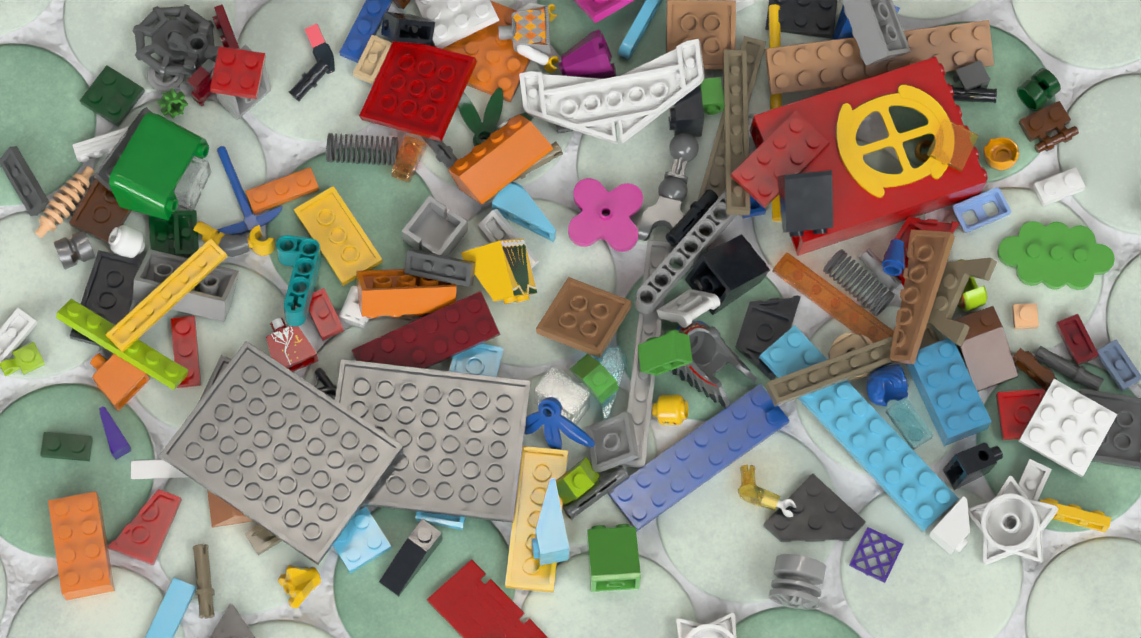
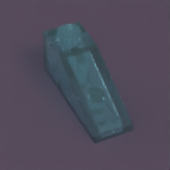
(614, 363)

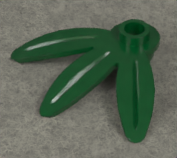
(491, 116)

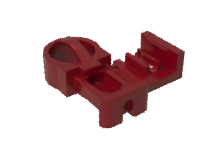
(201, 83)

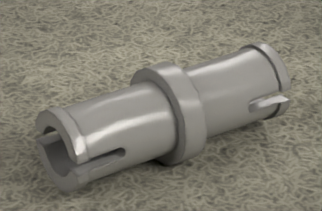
(875, 266)

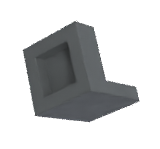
(972, 76)

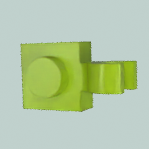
(25, 358)

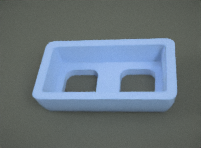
(976, 204)

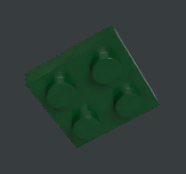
(112, 95)

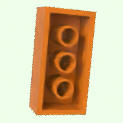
(81, 545)

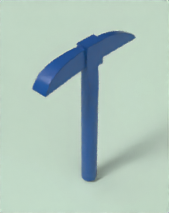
(250, 220)

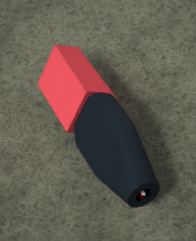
(321, 49)

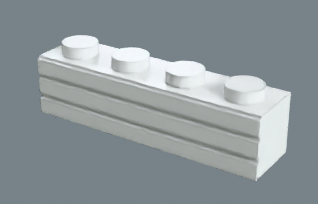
(97, 146)

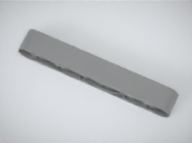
(682, 257)

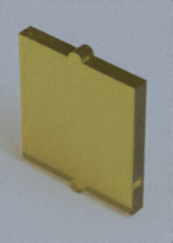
(952, 145)

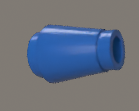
(894, 259)

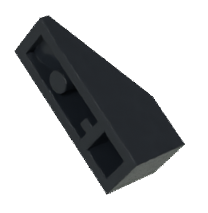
(411, 557)

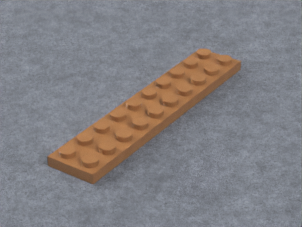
(840, 62)

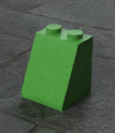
(613, 558)

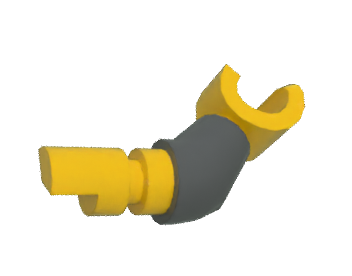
(237, 244)

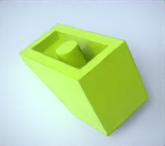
(576, 481)

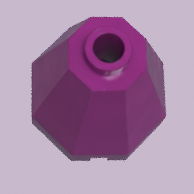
(589, 58)

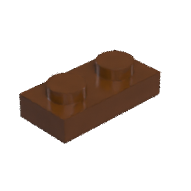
(1027, 363)

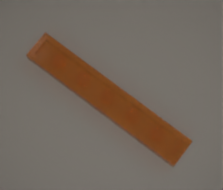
(831, 299)

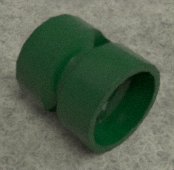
(1038, 89)

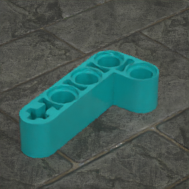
(301, 261)

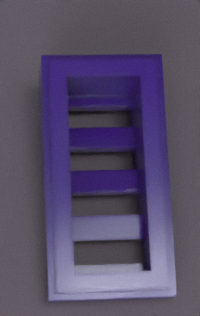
(117, 442)

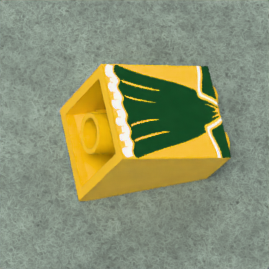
(503, 270)

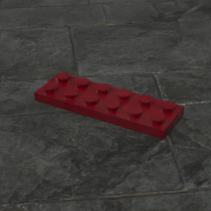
(434, 336)

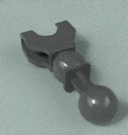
(672, 189)

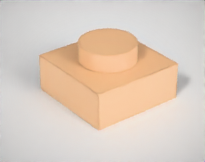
(1025, 316)

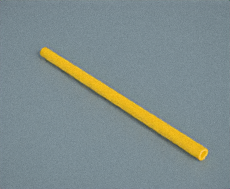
(775, 99)

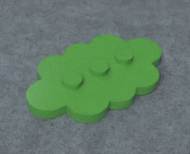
(1055, 255)

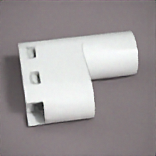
(351, 312)

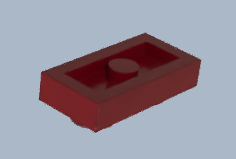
(1077, 339)

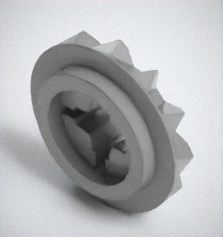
(157, 81)

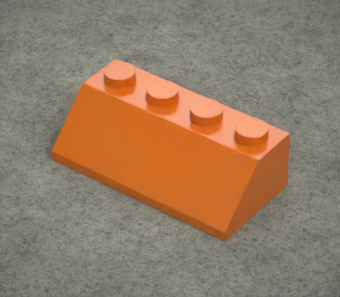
(499, 159)
(400, 294)

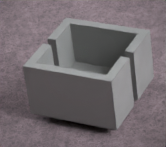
(432, 231)

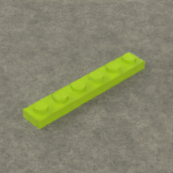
(137, 354)

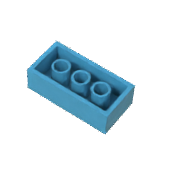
(948, 392)

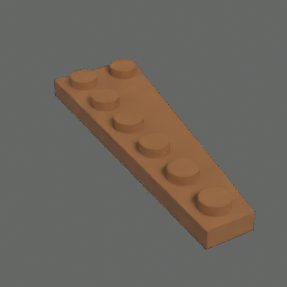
(926, 264)

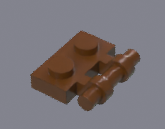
(1045, 121)

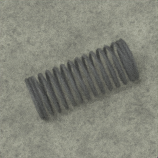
(332, 144)
(836, 260)

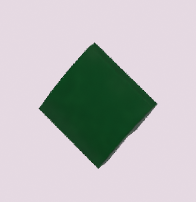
(174, 235)

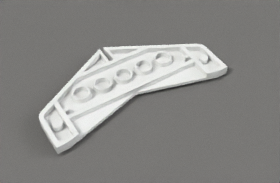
(627, 100)

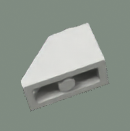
(953, 528)

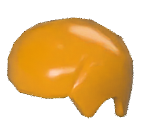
(1001, 153)

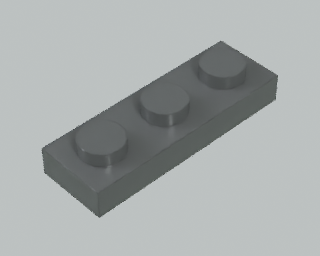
(23, 181)
(439, 267)

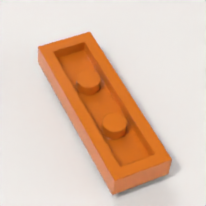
(282, 190)

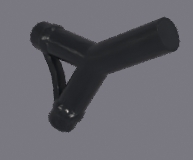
(329, 387)

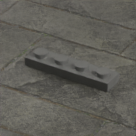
(107, 166)

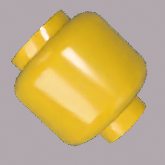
(670, 409)

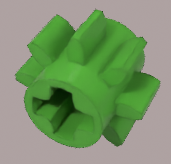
(170, 97)

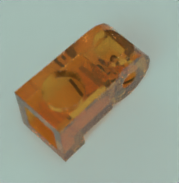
(408, 158)

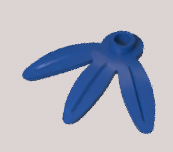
(550, 416)

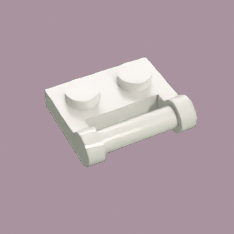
(688, 307)

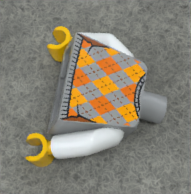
(532, 33)

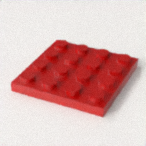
(418, 89)

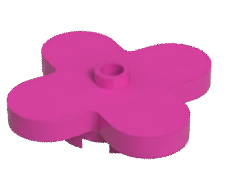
(616, 227)

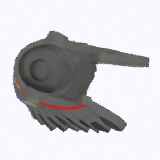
(708, 358)

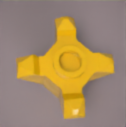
(299, 583)

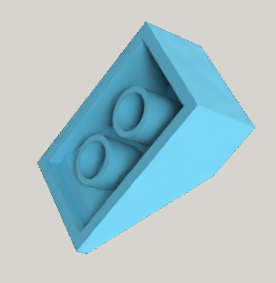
(551, 538)

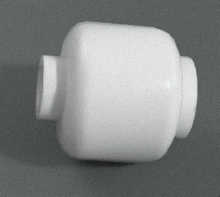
(126, 241)

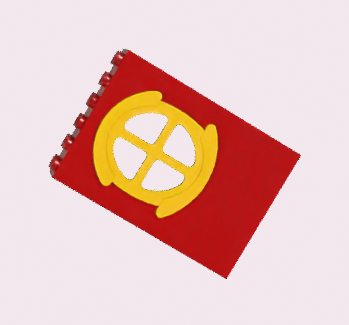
(865, 197)

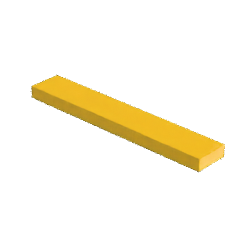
(166, 295)

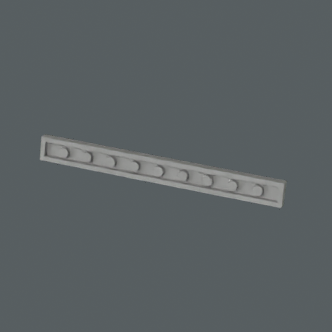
(641, 383)

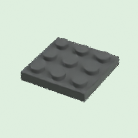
(1123, 439)

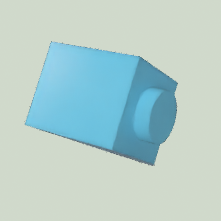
(520, 208)

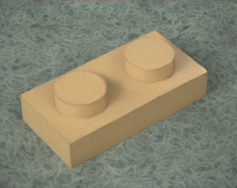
(372, 59)

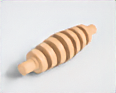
(64, 202)

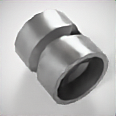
(74, 249)

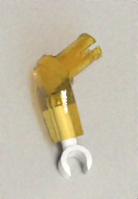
(758, 496)

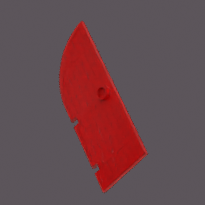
(480, 608)

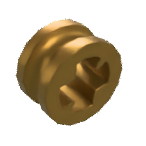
(924, 144)

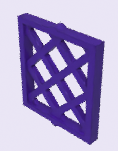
(884, 538)

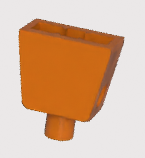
(117, 379)

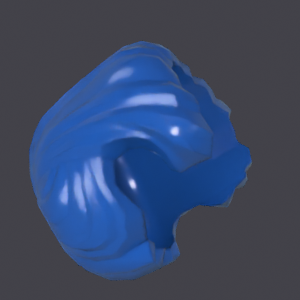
(887, 384)

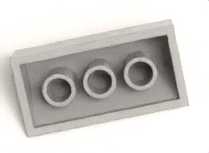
(876, 30)
(207, 299)

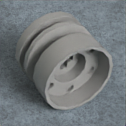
(797, 582)

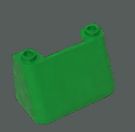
(154, 166)

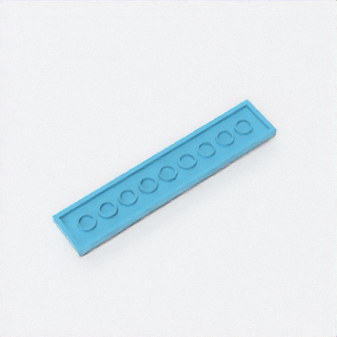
(865, 434)

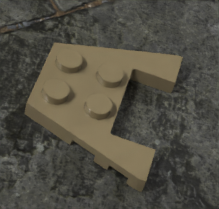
(950, 291)

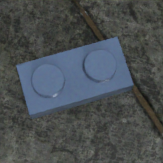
(1119, 365)

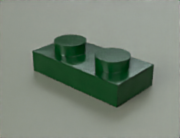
(66, 446)

